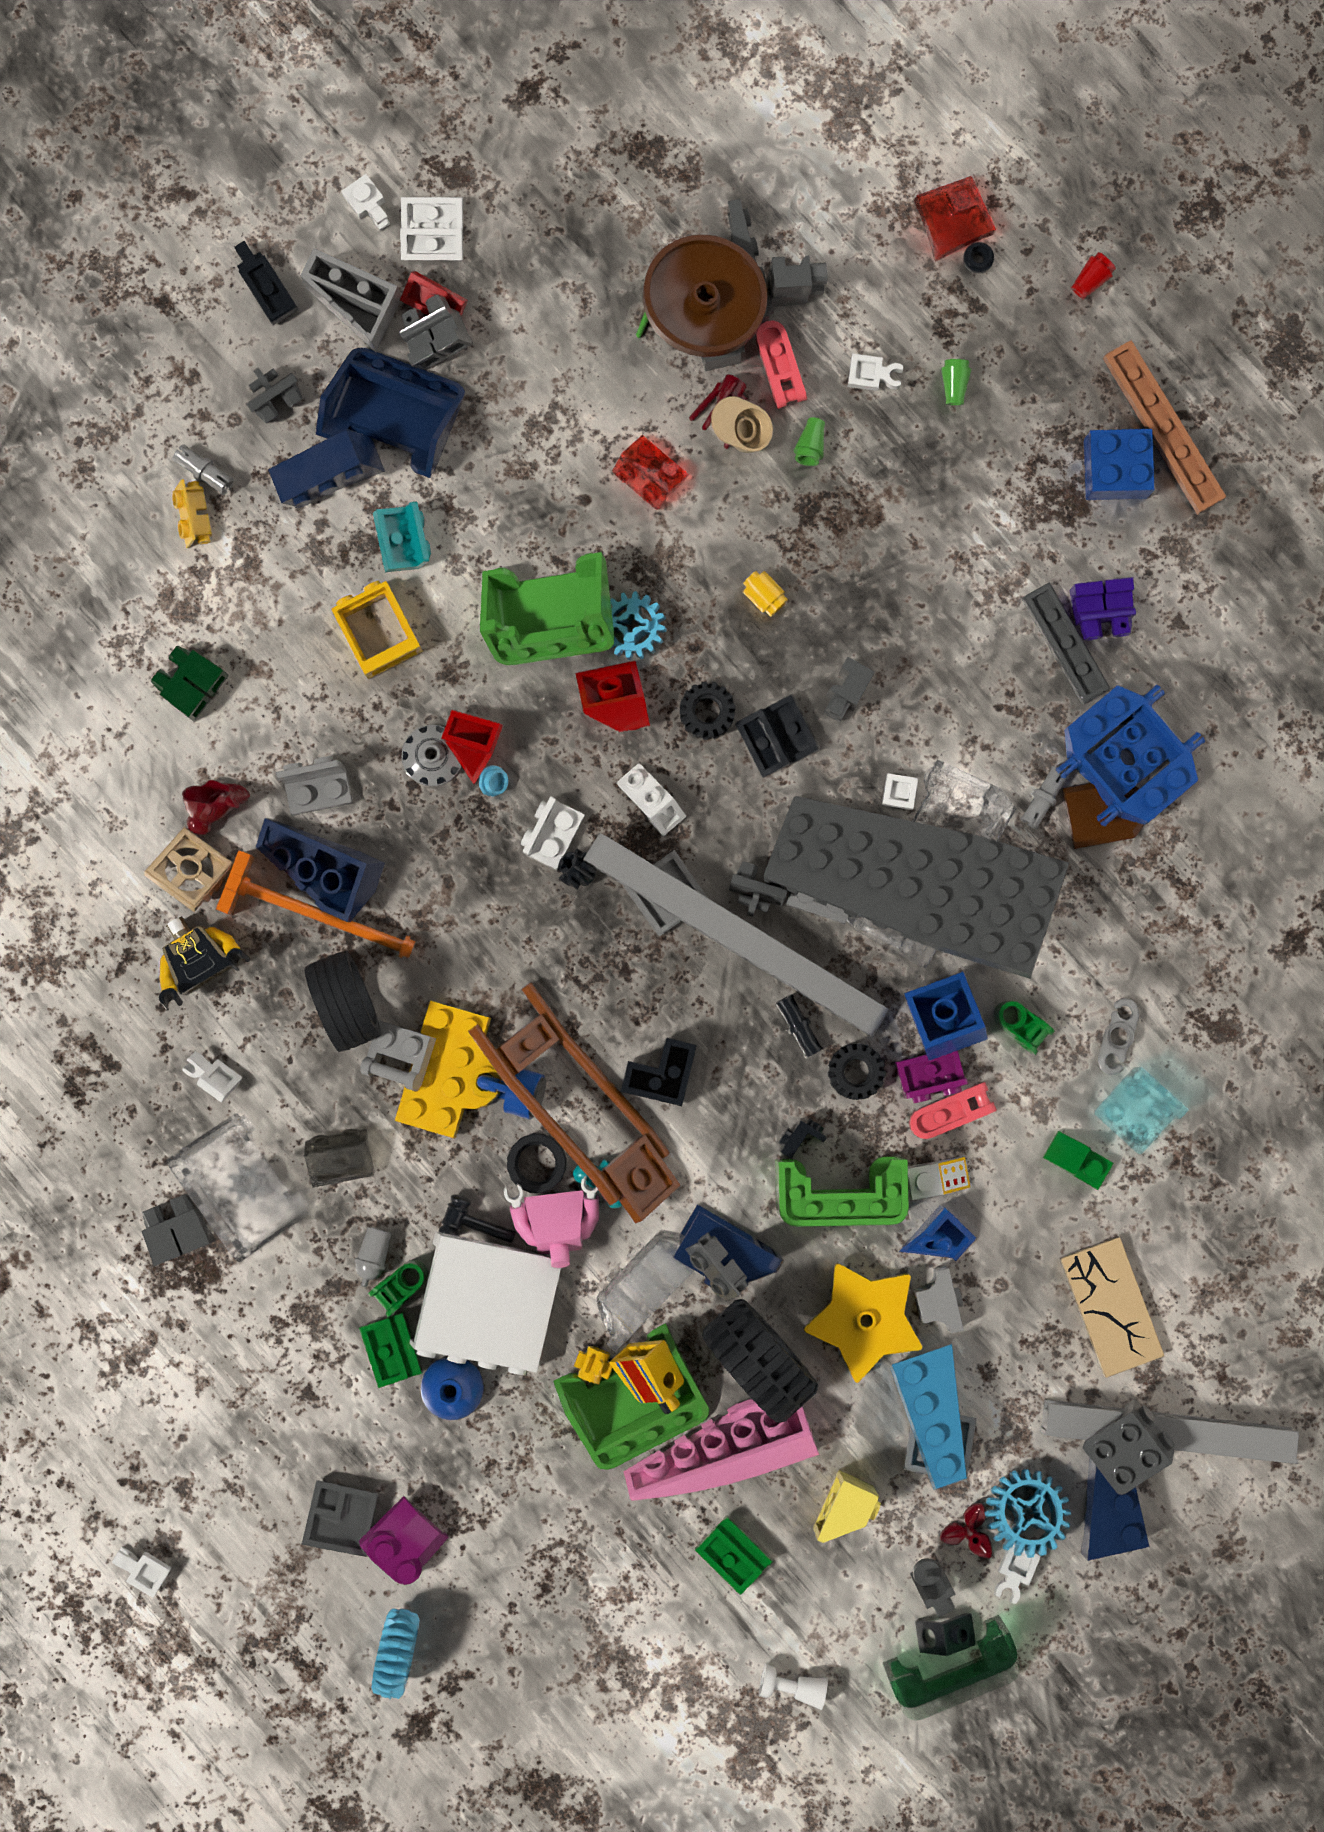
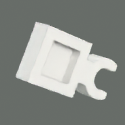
(868, 372)
(1017, 1570)

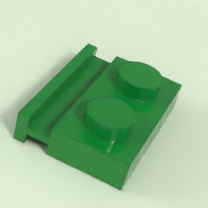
(390, 1350)
(733, 1555)

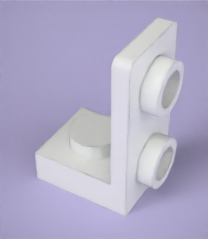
(651, 799)

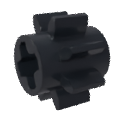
(575, 869)

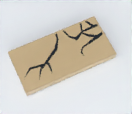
(1112, 1307)

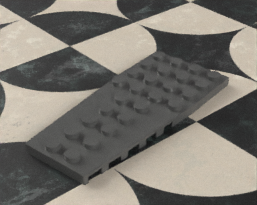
(921, 880)

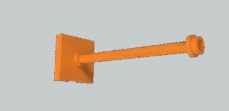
(240, 884)

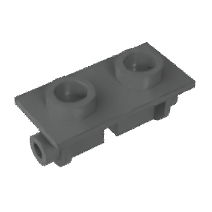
(724, 1280)

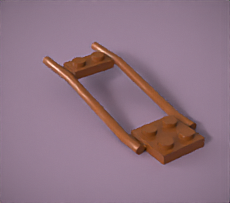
(638, 1173)

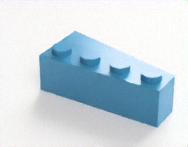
(932, 1408)

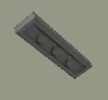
(1065, 643)

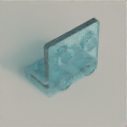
(1139, 1109)

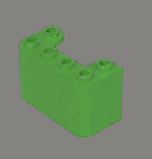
(880, 1204)

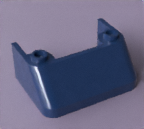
(749, 1253)

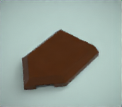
(1082, 808)

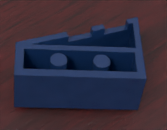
(326, 468)
(1111, 1520)

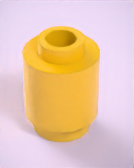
(764, 593)

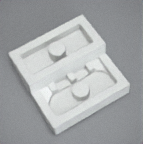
(432, 228)

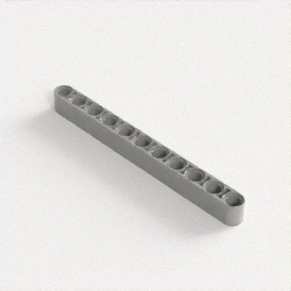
(736, 934)

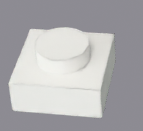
(899, 791)

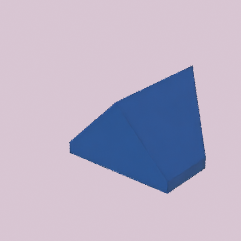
(940, 1236)

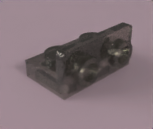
(338, 1157)

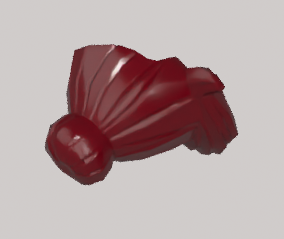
(211, 803)

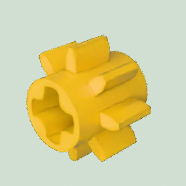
(593, 1364)

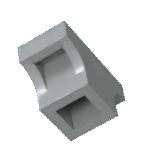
(940, 1301)

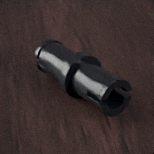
(798, 1026)

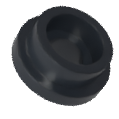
(981, 249)

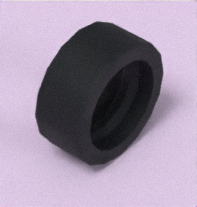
(513, 1161)

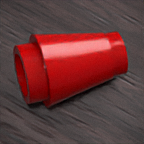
(1093, 275)

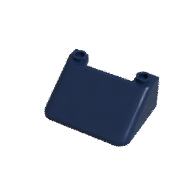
(391, 405)

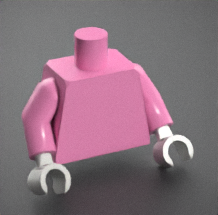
(556, 1221)

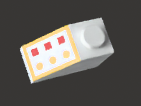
(937, 1178)

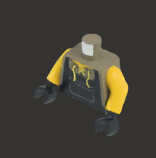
(195, 959)

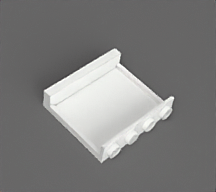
(486, 1304)

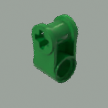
(1027, 1029)
(396, 1290)

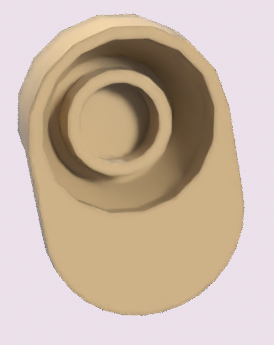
(741, 424)

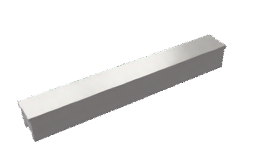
(1187, 1432)

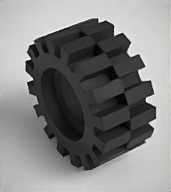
(707, 729)
(875, 1068)

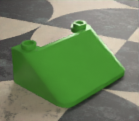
(617, 1425)

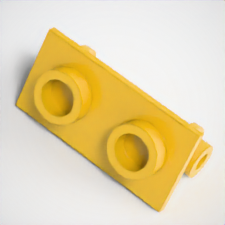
(188, 501)

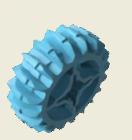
(1039, 1520)
(395, 1653)

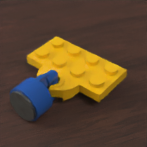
(459, 1076)

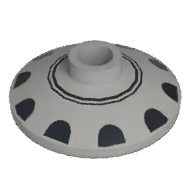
(427, 771)

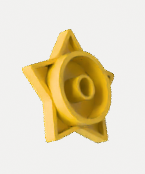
(850, 1300)

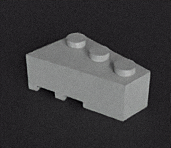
(353, 295)

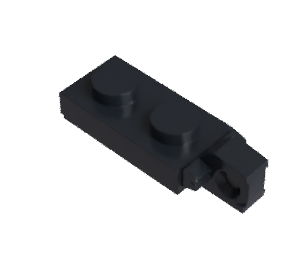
(265, 284)

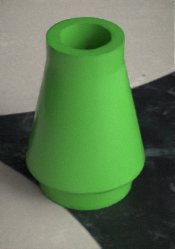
(955, 380)
(811, 443)

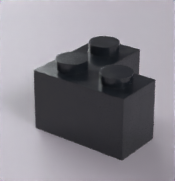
(663, 1083)

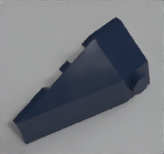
(329, 872)

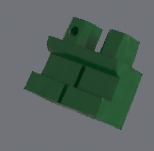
(178, 690)

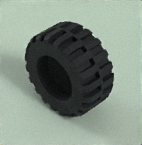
(760, 1361)

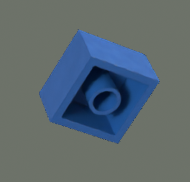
(1119, 464)
(946, 1016)

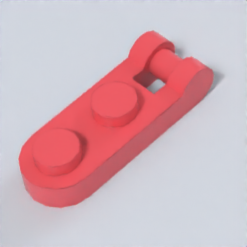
(779, 363)
(951, 1112)

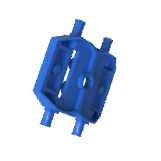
(1146, 739)

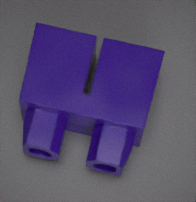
(1103, 603)

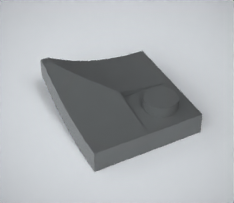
(339, 1517)

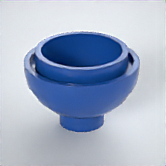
(463, 1377)

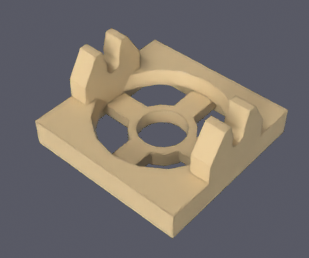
(189, 840)

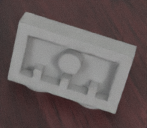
(316, 785)

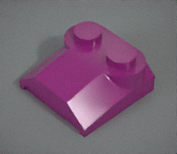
(402, 1542)

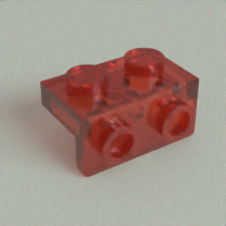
(649, 472)

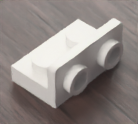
(552, 832)

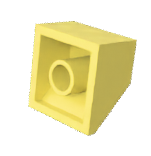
(846, 1507)

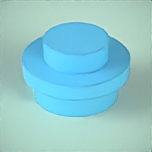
(493, 781)

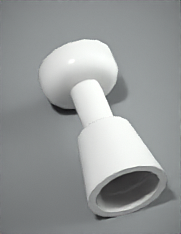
(806, 1689)

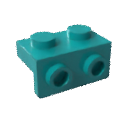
(402, 537)

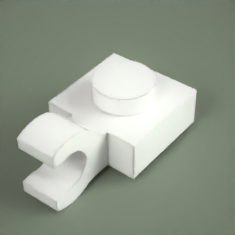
(366, 200)
(213, 1078)
(146, 1573)

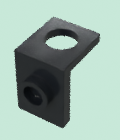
(950, 1635)

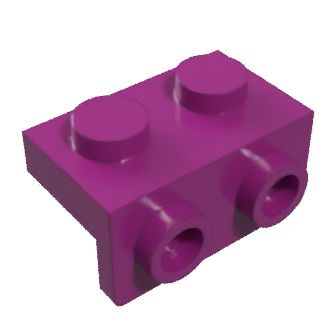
(922, 1077)

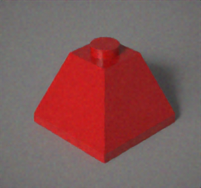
(614, 696)

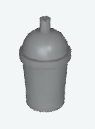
(372, 1254)

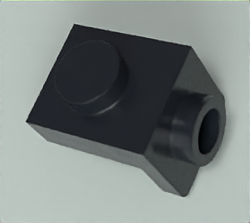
(793, 1138)

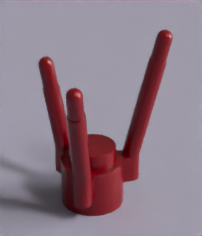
(729, 387)

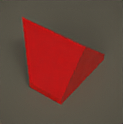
(471, 741)

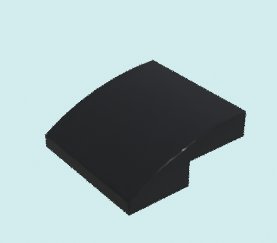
(778, 736)

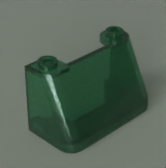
(992, 1670)

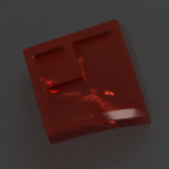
(954, 216)

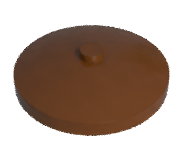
(704, 295)

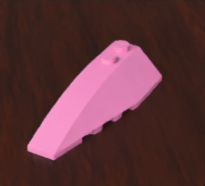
(723, 1452)

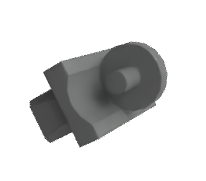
(261, 403)
(745, 884)
(933, 1585)

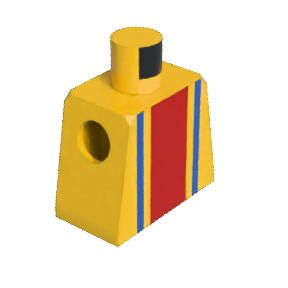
(650, 1373)

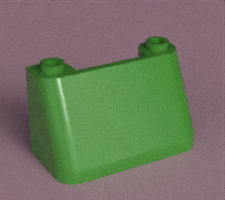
(547, 614)

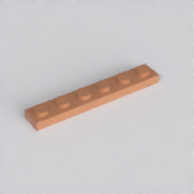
(1167, 429)

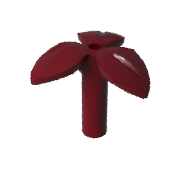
(978, 1542)

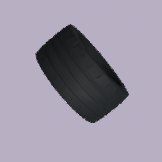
(342, 1001)

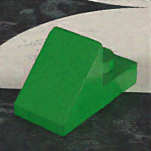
(1078, 1160)

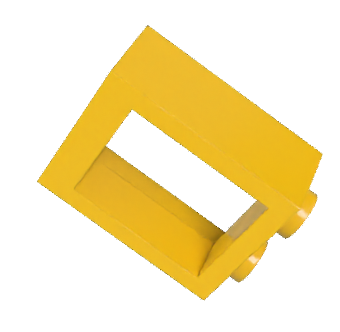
(391, 657)

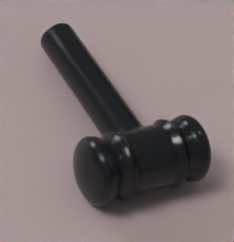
(456, 1218)

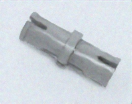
(203, 469)
(1043, 798)

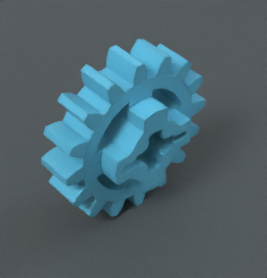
(646, 627)

